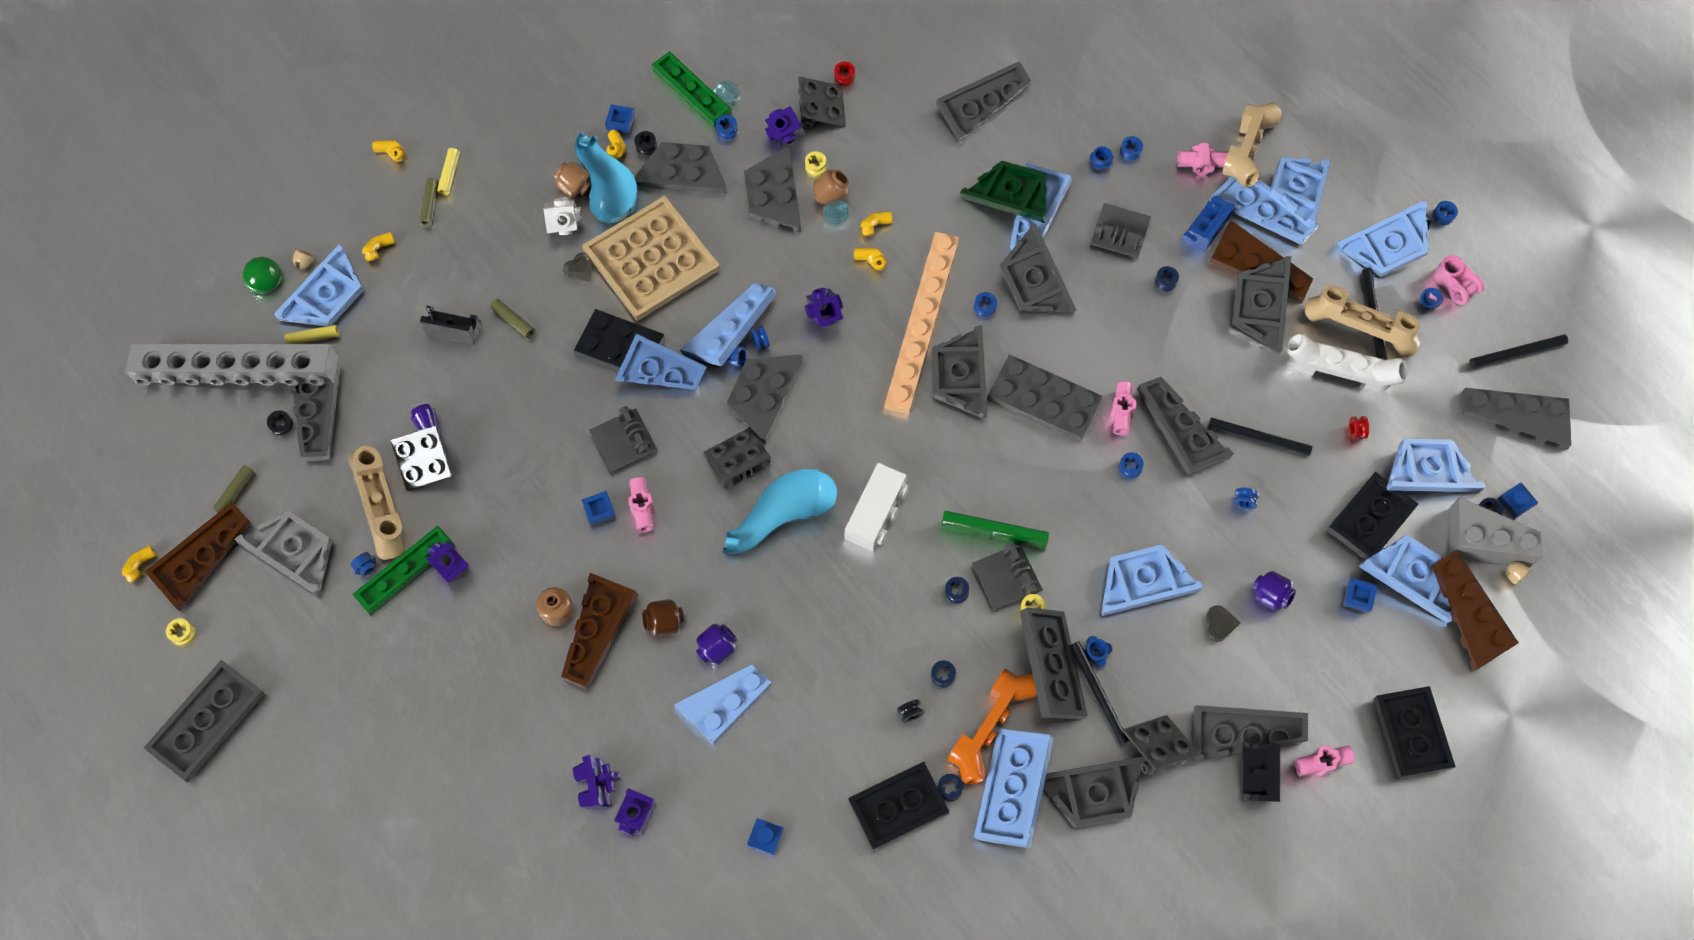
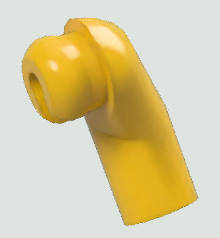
(618, 146)
(390, 147)
(875, 219)
(375, 243)
(872, 256)
(134, 561)

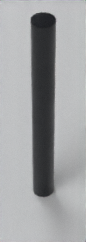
(1371, 298)
(1518, 351)
(1260, 436)
(1099, 693)

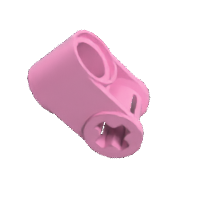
(1457, 280)

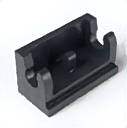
(451, 326)
(1261, 771)

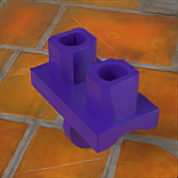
(599, 782)

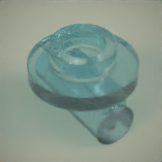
(727, 91)
(835, 211)

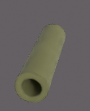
(428, 202)
(512, 318)
(234, 488)

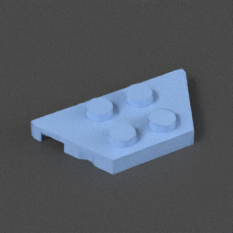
(1299, 187)
(1390, 242)
(324, 293)
(1431, 467)
(1409, 571)
(1144, 579)

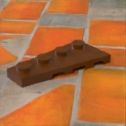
(1242, 251)
(194, 559)
(1478, 620)
(599, 623)

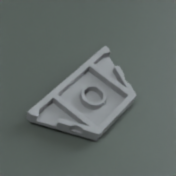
(291, 548)

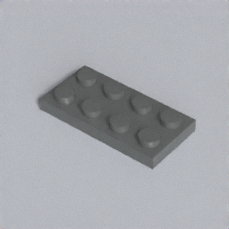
(1044, 397)
(1053, 664)
(204, 721)

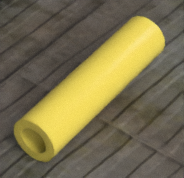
(448, 171)
(312, 335)

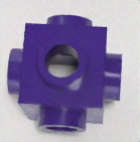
(783, 126)
(830, 310)

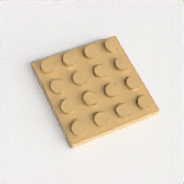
(651, 258)

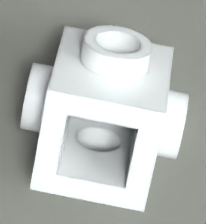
(554, 216)

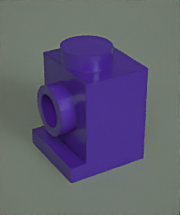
(449, 571)
(637, 824)

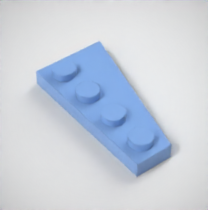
(1056, 189)
(1257, 206)
(726, 331)

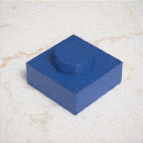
(620, 118)
(1517, 500)
(598, 508)
(1360, 595)
(765, 837)

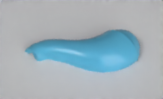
(613, 184)
(786, 499)

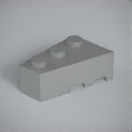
(1491, 537)

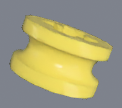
(821, 160)
(1029, 599)
(172, 629)

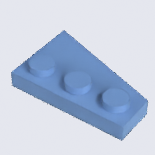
(658, 365)

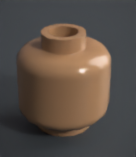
(572, 179)
(830, 186)
(555, 606)

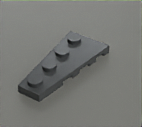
(978, 101)
(1533, 414)
(315, 417)
(1184, 432)
(1223, 729)

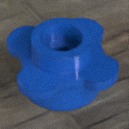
(1104, 649)

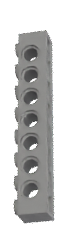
(189, 363)

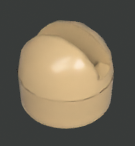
(303, 259)
(1517, 571)

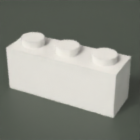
(876, 507)

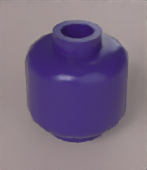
(1274, 591)
(716, 643)

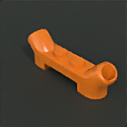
(967, 751)

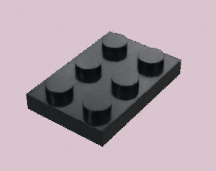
(609, 339)
(1372, 517)
(1414, 732)
(898, 806)

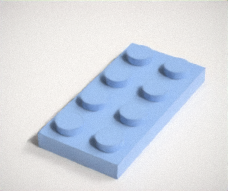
(1014, 788)

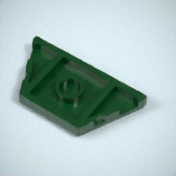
(1011, 190)

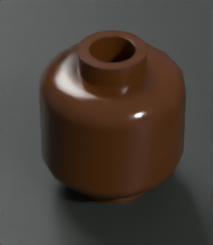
(662, 618)

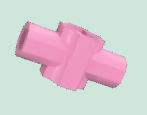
(1201, 159)
(1123, 417)
(642, 514)
(1336, 758)

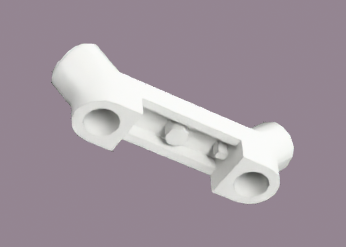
(1372, 371)

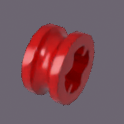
(844, 80)
(1358, 427)

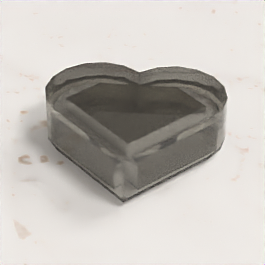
(579, 269)
(1220, 623)

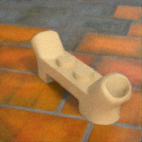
(1253, 123)
(1334, 305)
(377, 502)

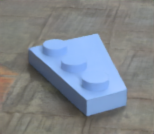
(723, 703)

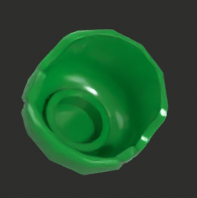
(262, 275)

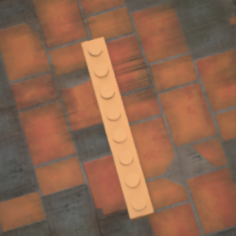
(921, 323)

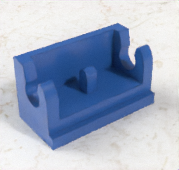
(1209, 223)

